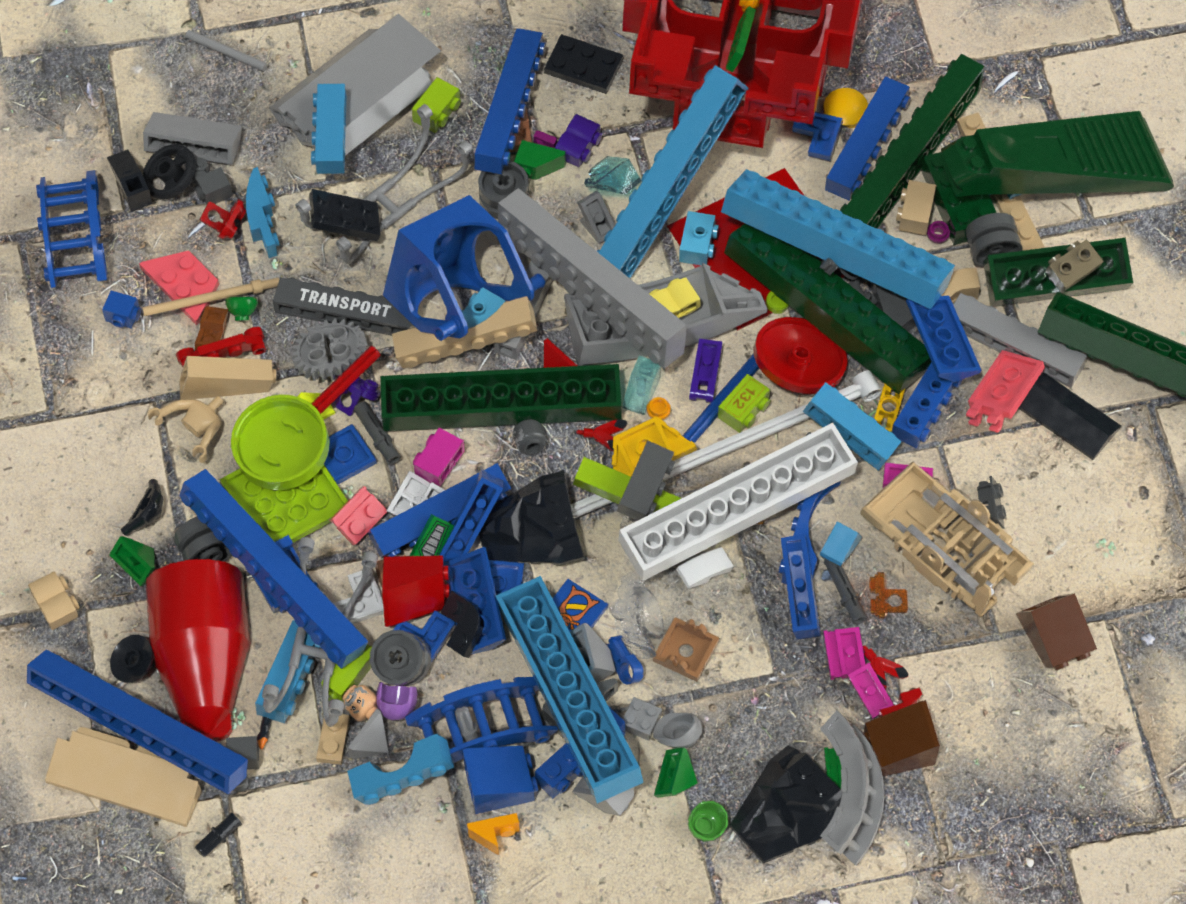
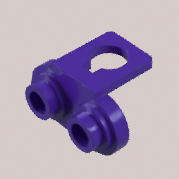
(367, 389)

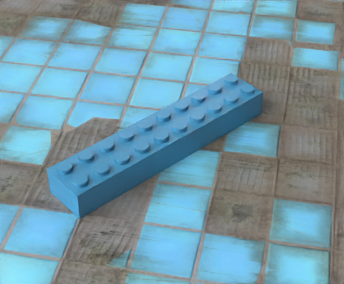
(672, 170)
(834, 235)
(569, 690)

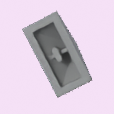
(370, 739)

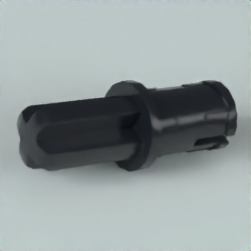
(217, 835)

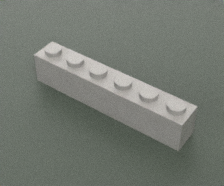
(1007, 333)

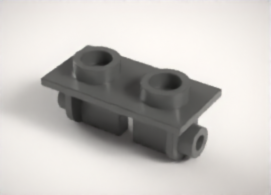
(991, 494)

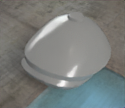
(678, 730)

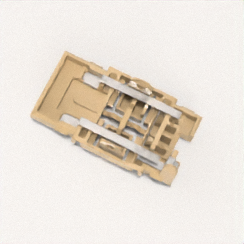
(916, 506)

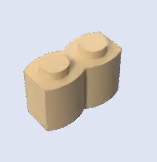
(53, 600)

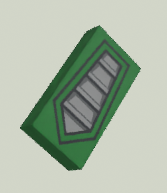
(432, 537)

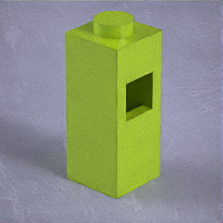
(349, 675)

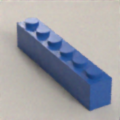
(867, 138)
(408, 525)

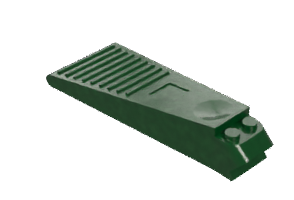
(1059, 157)

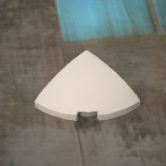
(411, 493)

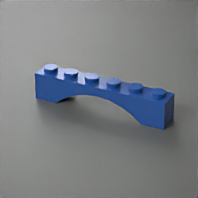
(801, 525)

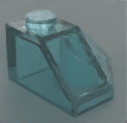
(613, 176)

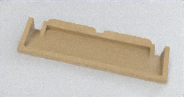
(125, 777)

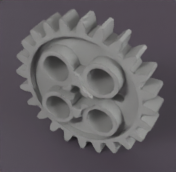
(312, 352)

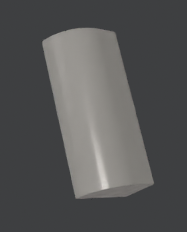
(204, 138)

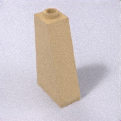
(224, 377)

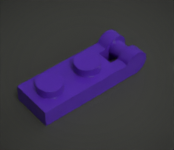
(705, 369)

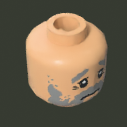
(360, 702)

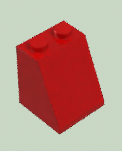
(413, 587)

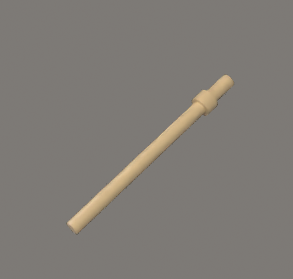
(255, 287)

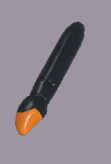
(263, 735)

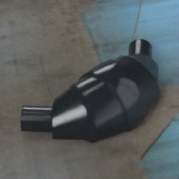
(148, 509)

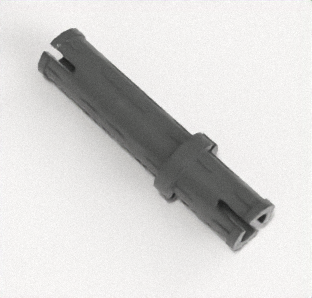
(381, 440)
(848, 597)

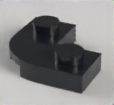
(468, 623)

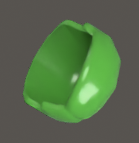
(708, 821)

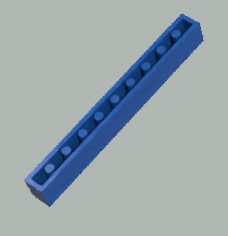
(273, 569)
(137, 721)

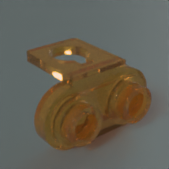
(878, 605)

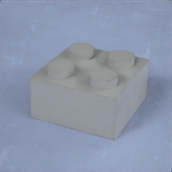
(641, 718)

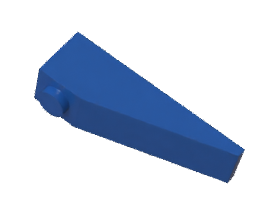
(472, 516)
(800, 587)

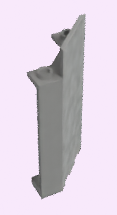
(380, 80)

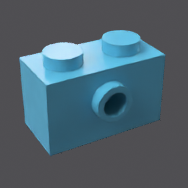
(697, 238)
(481, 307)

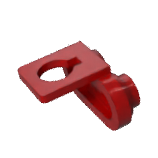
(227, 227)

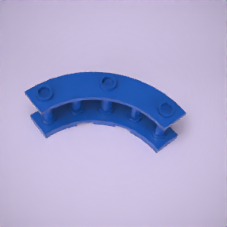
(89, 196)
(474, 697)

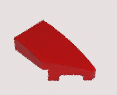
(905, 699)

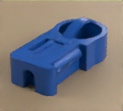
(622, 659)

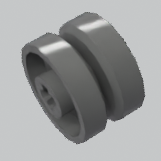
(496, 187)
(992, 235)
(198, 542)
(396, 644)

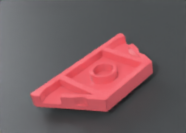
(181, 277)

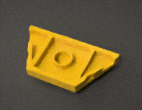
(630, 443)

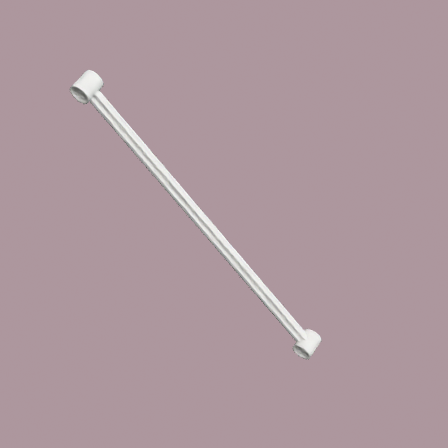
(863, 386)

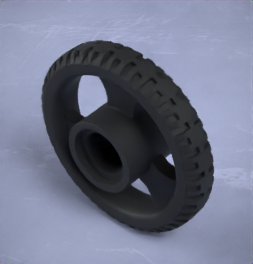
(170, 170)

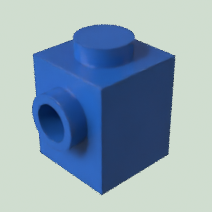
(121, 310)

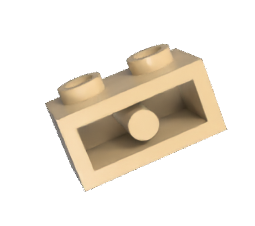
(917, 207)

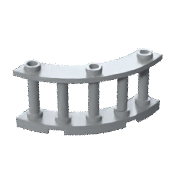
(862, 791)

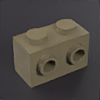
(1074, 265)

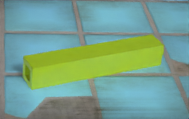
(611, 483)

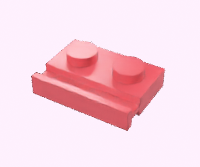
(358, 515)

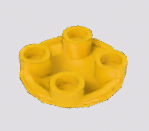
(846, 104)

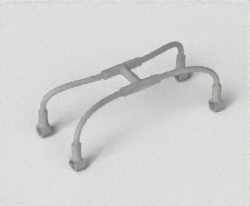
(378, 194)
(335, 707)

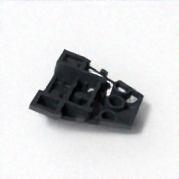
(534, 524)
(786, 806)

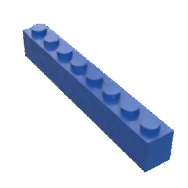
(509, 101)

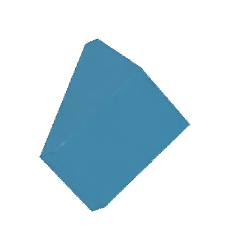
(840, 544)

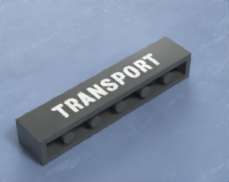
(322, 302)

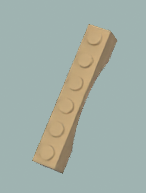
(509, 321)

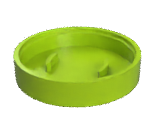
(280, 442)

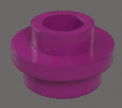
(938, 226)

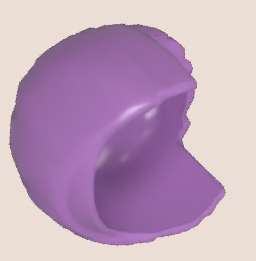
(396, 701)

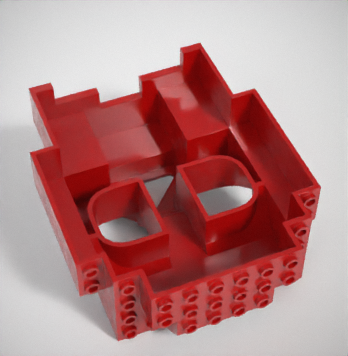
(778, 65)

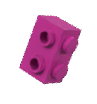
(438, 457)

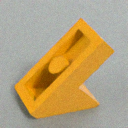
(486, 830)

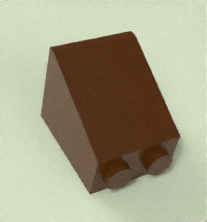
(1058, 630)
(903, 739)

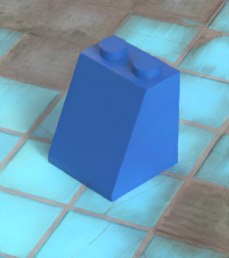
(499, 777)

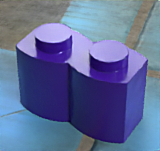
(579, 139)

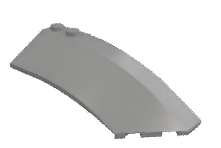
(722, 308)

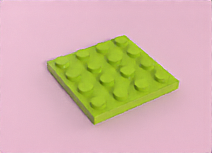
(288, 511)

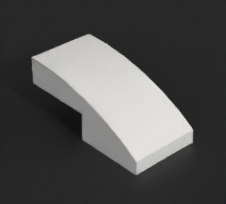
(703, 567)

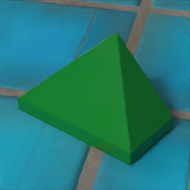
(134, 558)
(675, 773)

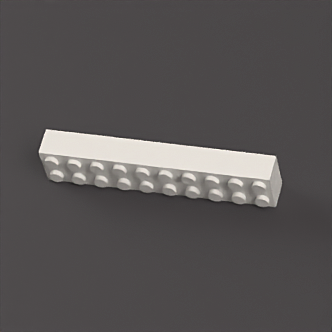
(737, 501)

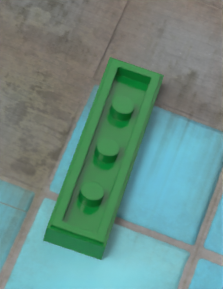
(740, 39)

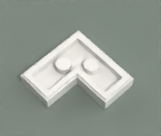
(368, 603)

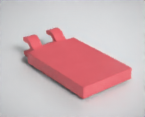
(1003, 389)

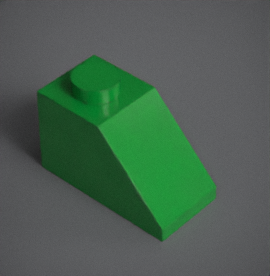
(539, 159)

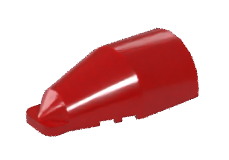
(199, 639)

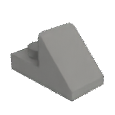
(596, 216)

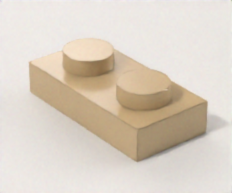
(333, 741)

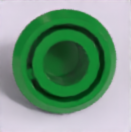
(241, 306)

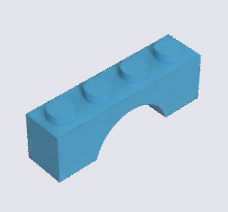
(429, 759)

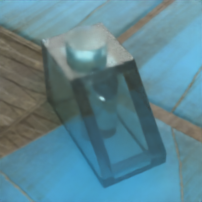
(641, 385)

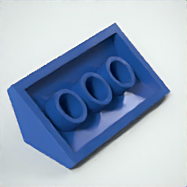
(945, 339)
(473, 579)

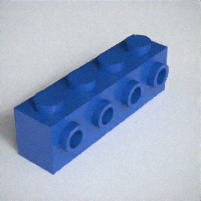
(923, 408)
(561, 768)

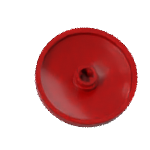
(798, 355)

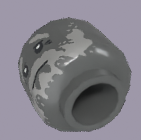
(529, 437)

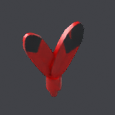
(603, 433)
(882, 666)

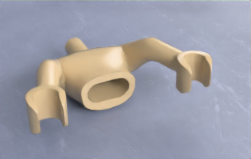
(199, 420)

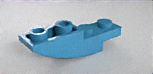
(259, 211)

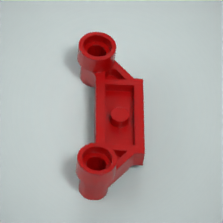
(232, 346)

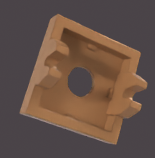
(681, 634)

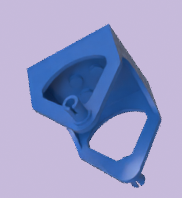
(441, 255)

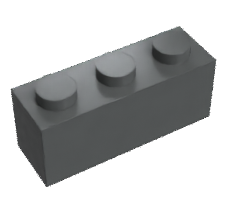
(646, 481)

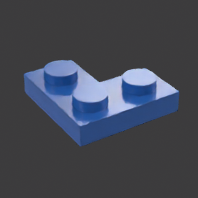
(824, 132)
(433, 633)

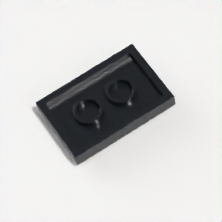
(583, 64)
(344, 215)

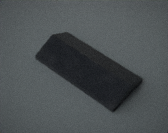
(1069, 416)

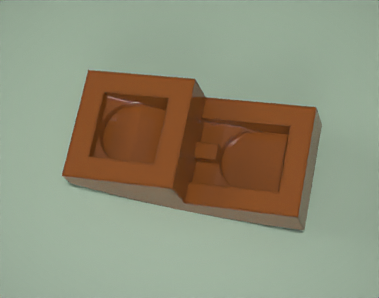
(211, 326)

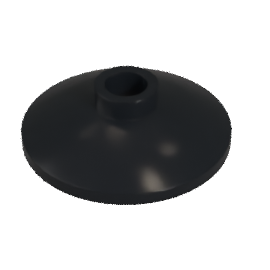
(131, 658)

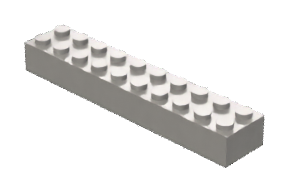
(592, 279)

